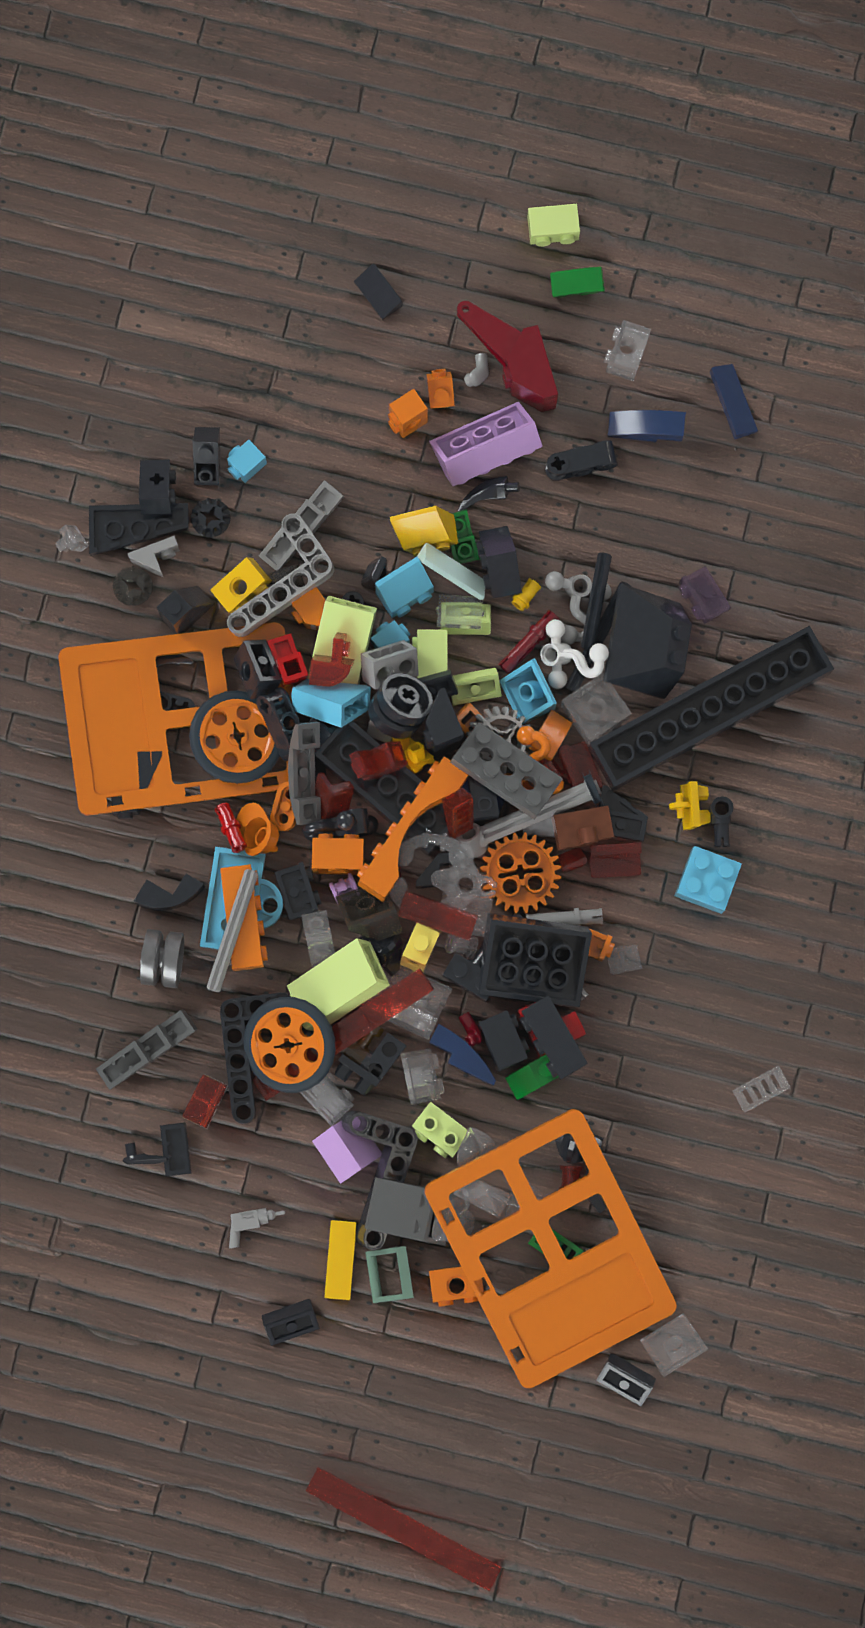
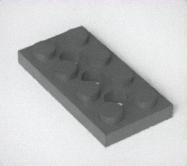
(506, 754)

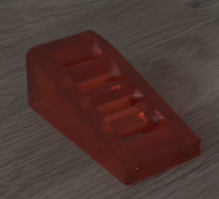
(458, 808)

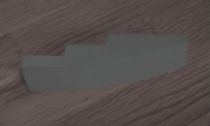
(146, 1049)

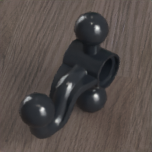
(347, 822)

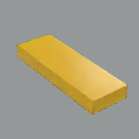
(340, 1260)

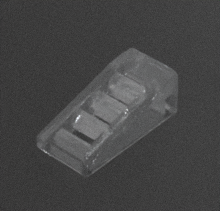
(784, 1085)

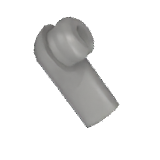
(480, 373)

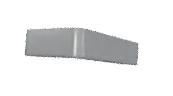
(288, 582)

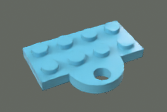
(215, 916)

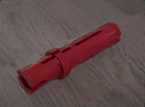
(527, 643)

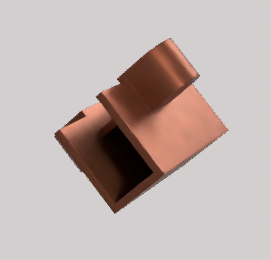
(582, 827)

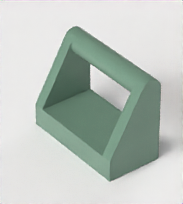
(404, 1272)

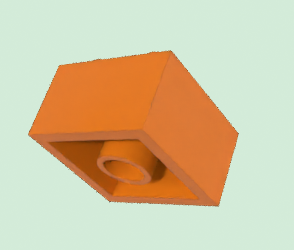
(337, 855)

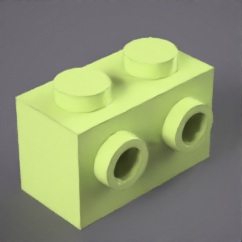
(439, 1129)

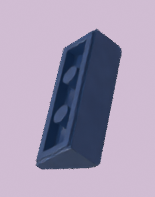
(733, 401)

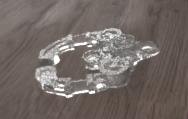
(460, 856)

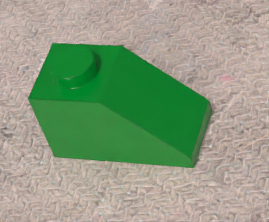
(530, 1078)

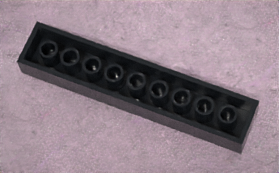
(710, 708)

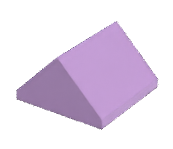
(345, 1151)

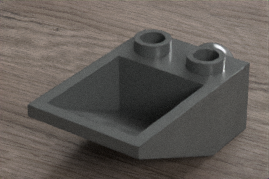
(401, 1211)

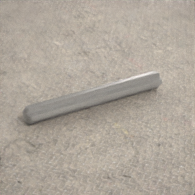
(232, 930)

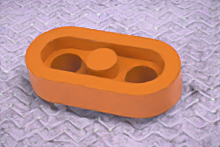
(282, 806)

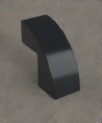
(158, 899)

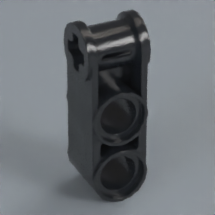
(582, 461)
(276, 715)

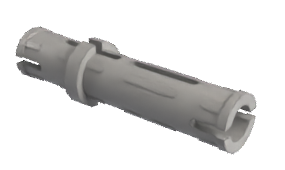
(575, 917)

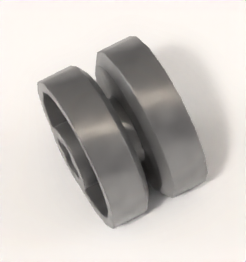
(159, 958)

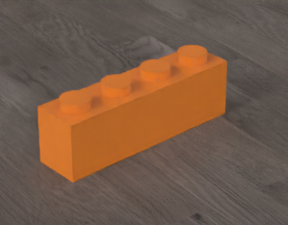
(248, 949)

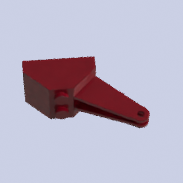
(520, 353)

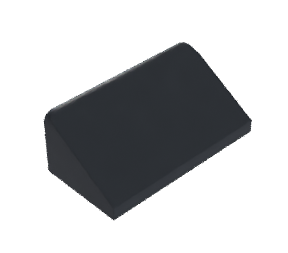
(378, 292)
(290, 1322)
(626, 1379)

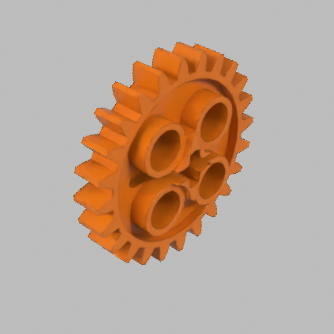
(516, 850)

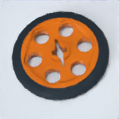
(212, 759)
(322, 1040)

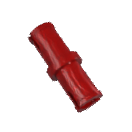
(231, 827)

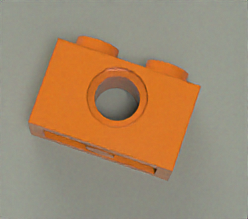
(407, 414)
(440, 1288)

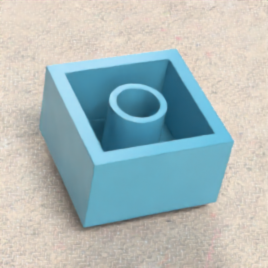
(708, 879)

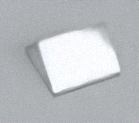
(673, 1345)

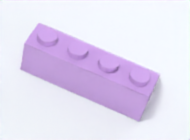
(486, 443)

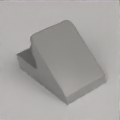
(148, 555)

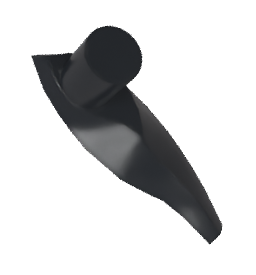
(133, 1158)

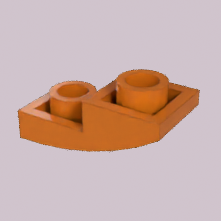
(555, 728)

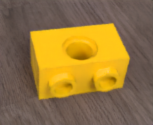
(227, 589)

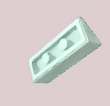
(452, 570)

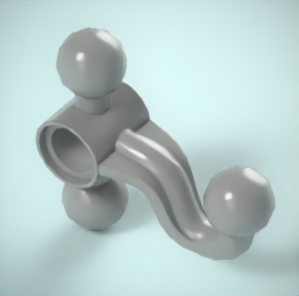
(555, 582)

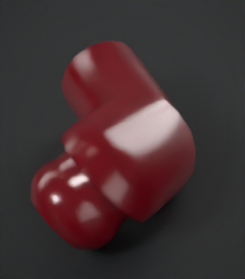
(474, 1035)

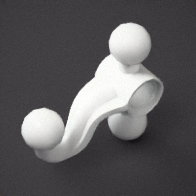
(557, 678)

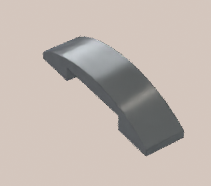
(302, 773)

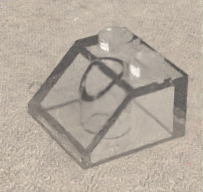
(421, 1076)

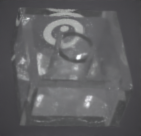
(595, 709)

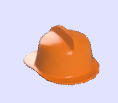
(257, 830)

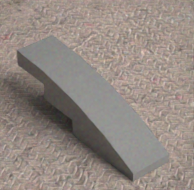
(314, 513)

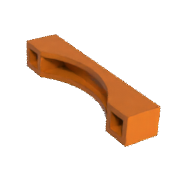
(383, 871)

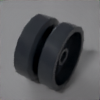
(400, 706)

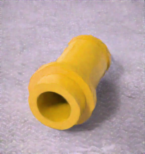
(523, 599)

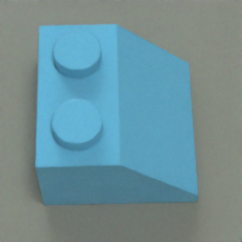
(404, 588)

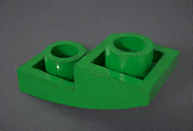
(577, 281)
(466, 548)

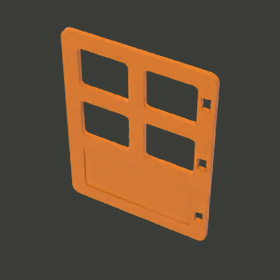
(118, 711)
(579, 1301)

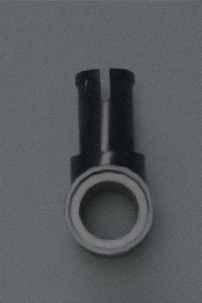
(721, 822)

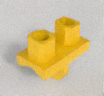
(415, 754)
(688, 805)

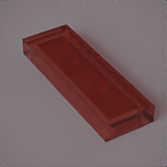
(437, 915)

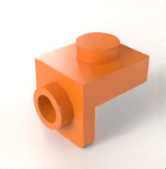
(440, 389)
(600, 946)

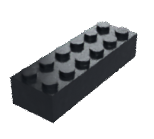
(384, 794)

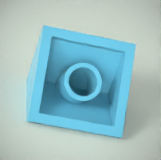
(528, 691)

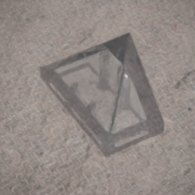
(484, 1196)

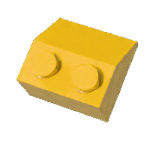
(425, 526)

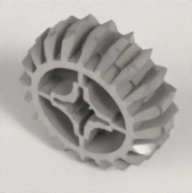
(508, 731)

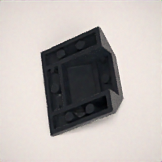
(647, 642)

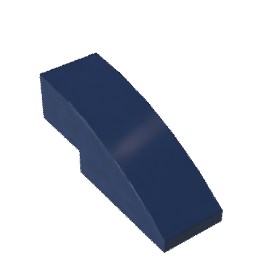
(647, 425)
(462, 1056)

